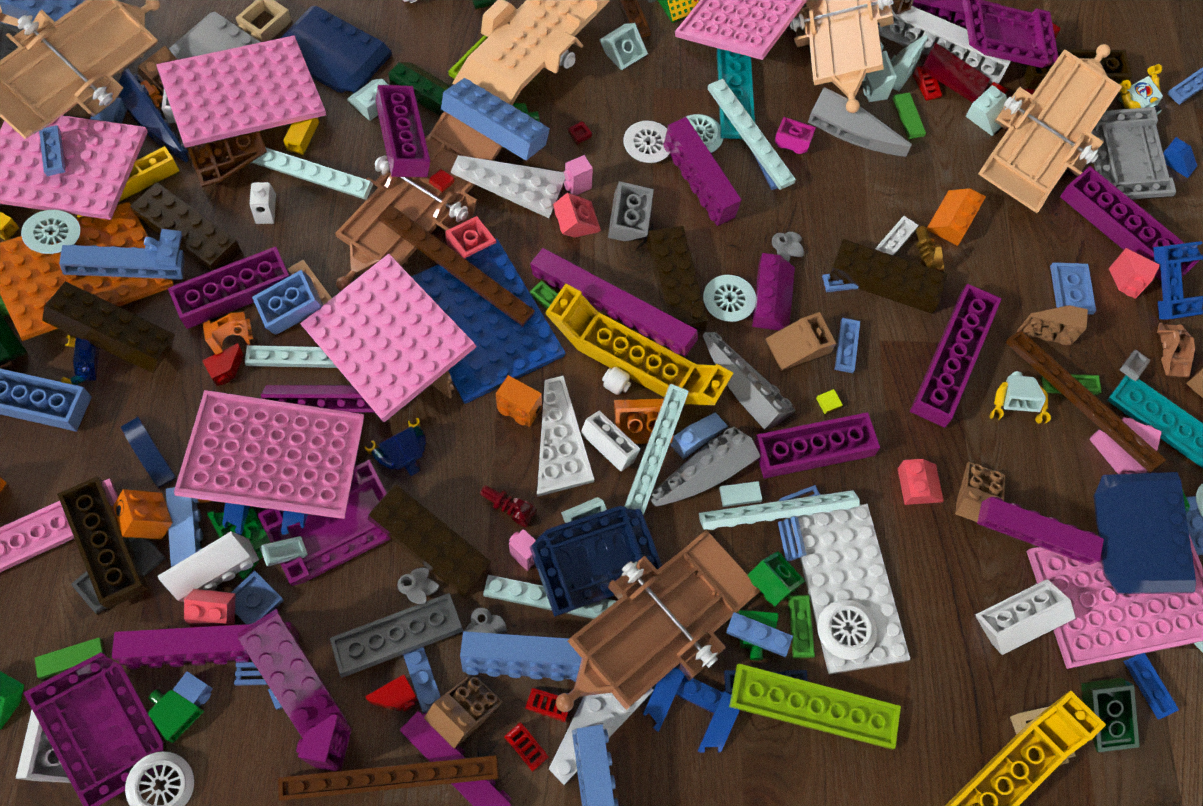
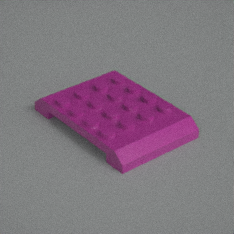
(332, 539)

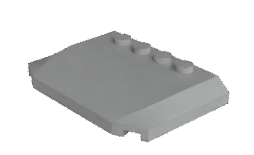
(210, 36)
(1132, 153)

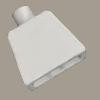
(263, 196)

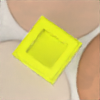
(829, 401)

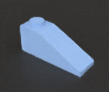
(697, 435)

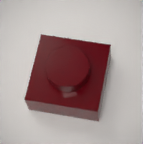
(580, 132)

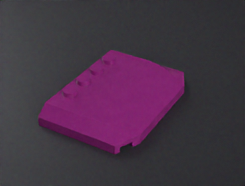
(1011, 33)
(95, 726)

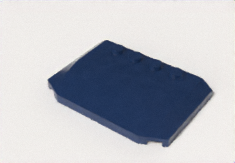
(337, 51)
(1144, 534)
(588, 553)

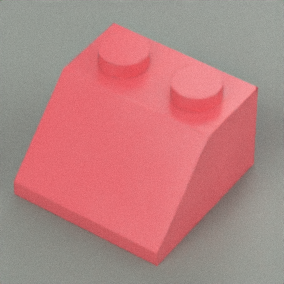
(576, 216)
(469, 237)
(1132, 272)
(919, 482)
(209, 608)

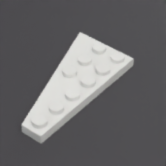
(524, 185)
(562, 450)
(592, 711)

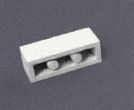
(610, 440)

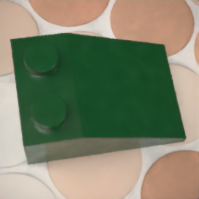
(1116, 706)

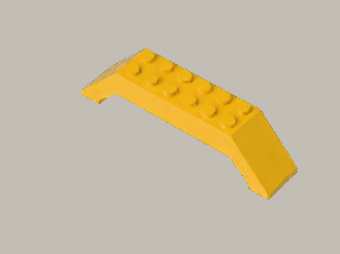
(633, 353)
(1032, 755)

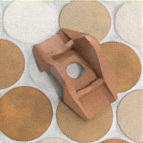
(1176, 363)

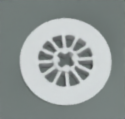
(636, 142)
(828, 638)
(151, 761)

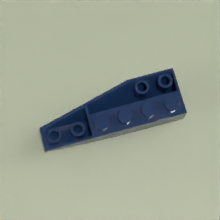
(146, 115)

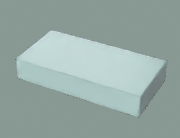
(740, 494)
(283, 551)

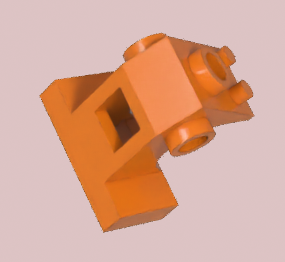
(220, 329)

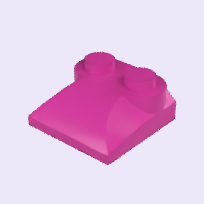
(794, 135)

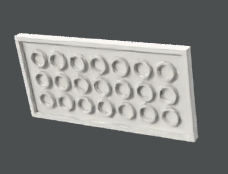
(848, 565)

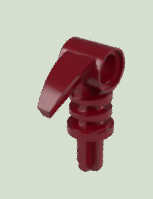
(521, 510)

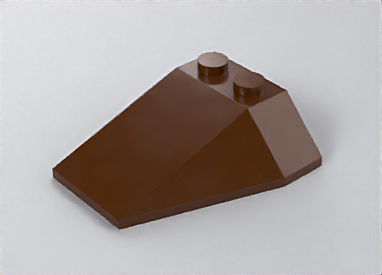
(224, 157)

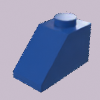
(1180, 157)

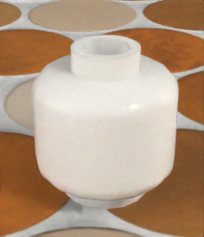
(616, 380)

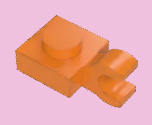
(153, 93)

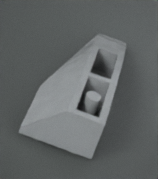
(856, 128)
(749, 386)
(708, 467)

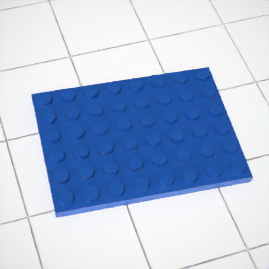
(500, 342)

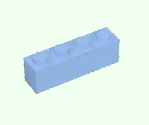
(185, 530)

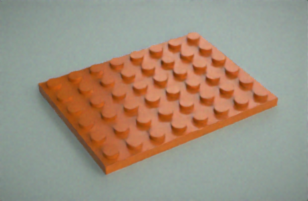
(33, 277)

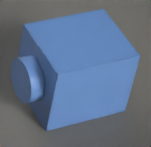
(193, 689)

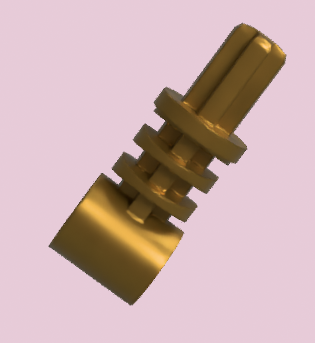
(930, 254)

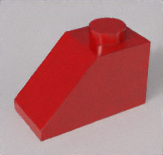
(224, 365)
(394, 695)

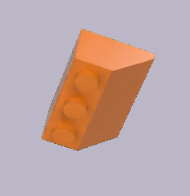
(956, 214)
(637, 418)

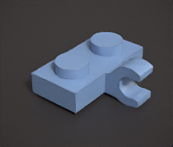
(166, 247)

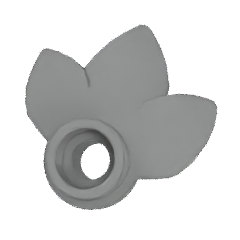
(789, 246)
(419, 586)
(492, 623)

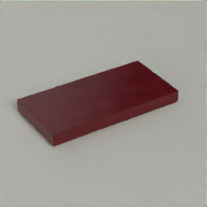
(955, 73)

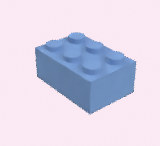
(287, 302)

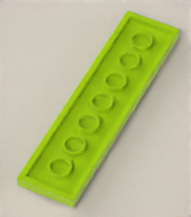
(815, 706)

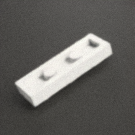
(897, 236)

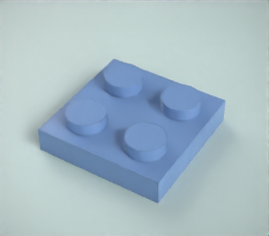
(255, 599)

